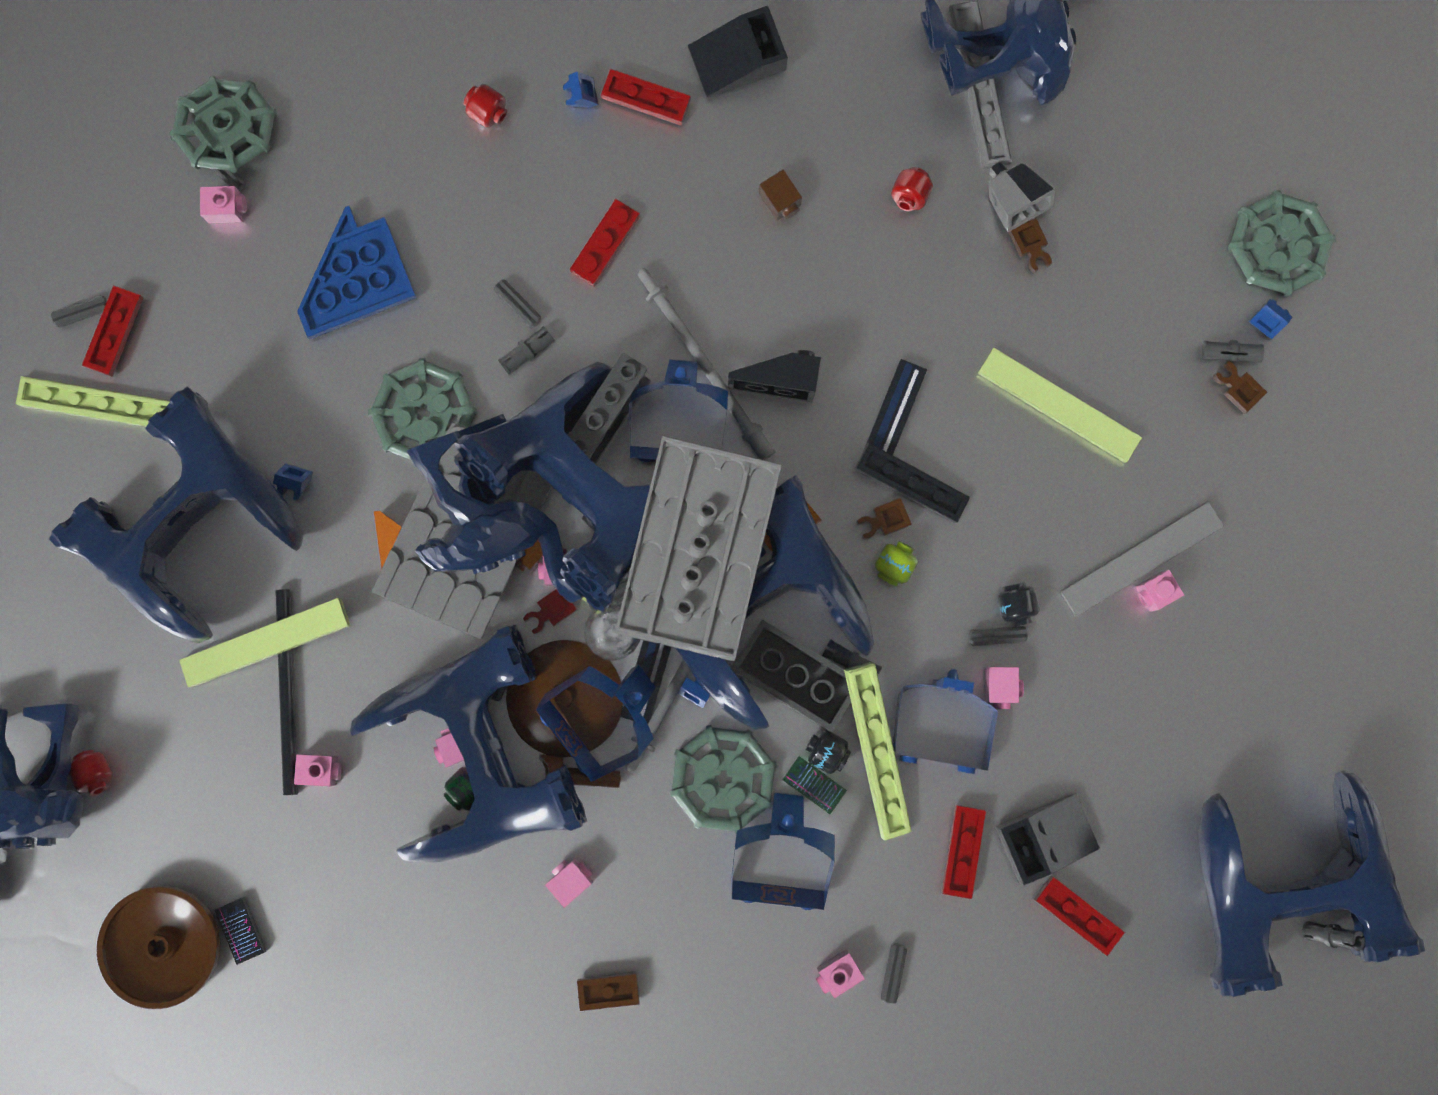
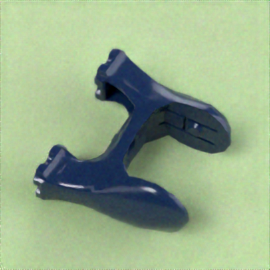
(540, 443)
(210, 473)
(798, 562)
(461, 698)
(1354, 880)

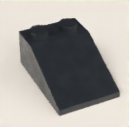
(785, 376)

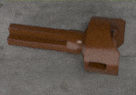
(552, 762)

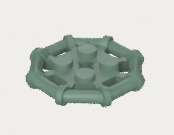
(224, 139)
(1286, 227)
(414, 397)
(710, 790)

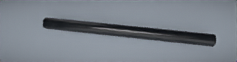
(287, 701)

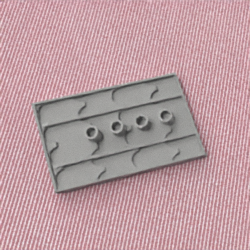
(698, 548)
(457, 597)

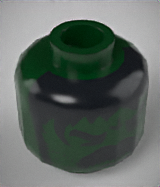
(459, 790)

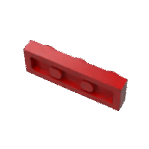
(645, 97)
(605, 242)
(112, 331)
(963, 852)
(1079, 915)

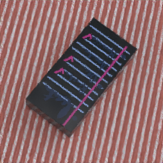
(240, 930)

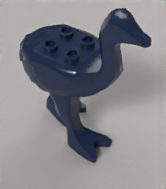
(1031, 40)
(481, 526)
(44, 806)

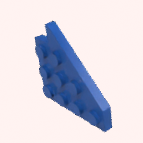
(355, 277)

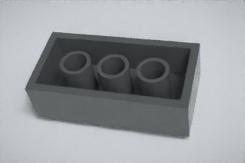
(794, 675)

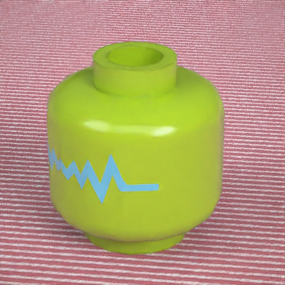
(896, 563)

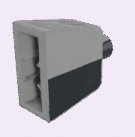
(1018, 194)

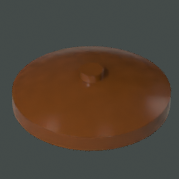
(583, 706)
(158, 947)

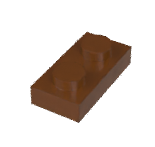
(608, 991)

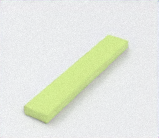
(87, 401)
(1059, 405)
(265, 642)
(878, 750)

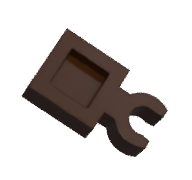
(1029, 241)
(1243, 390)
(889, 518)

